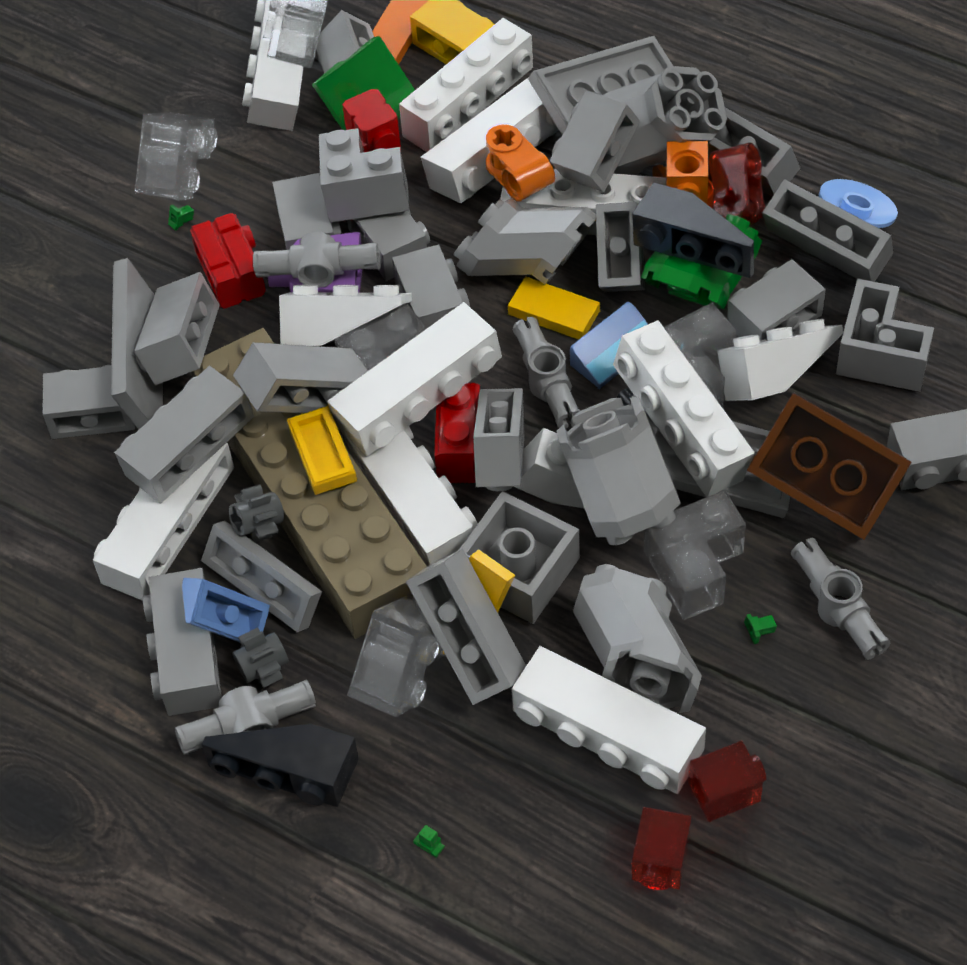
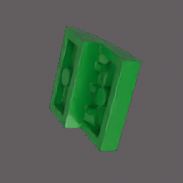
(364, 70)

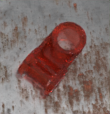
(737, 181)

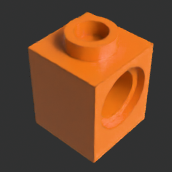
(688, 167)

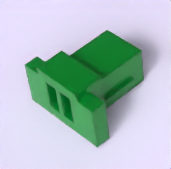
(178, 216)
(759, 626)
(429, 841)

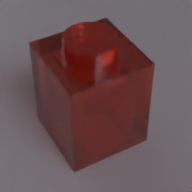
(726, 780)
(661, 849)

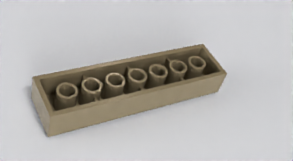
(341, 533)

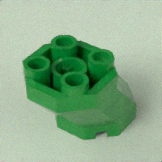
(693, 280)

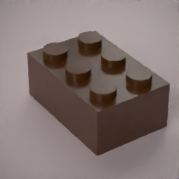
(829, 466)

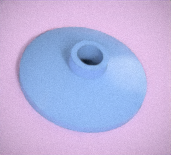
(860, 201)

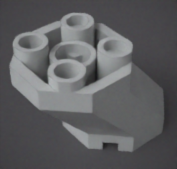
(671, 107)
(524, 240)
(619, 470)
(634, 638)

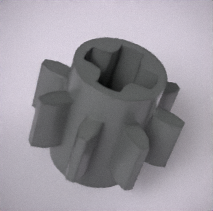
(256, 513)
(260, 657)

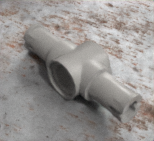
(316, 259)
(546, 371)
(846, 614)
(245, 711)

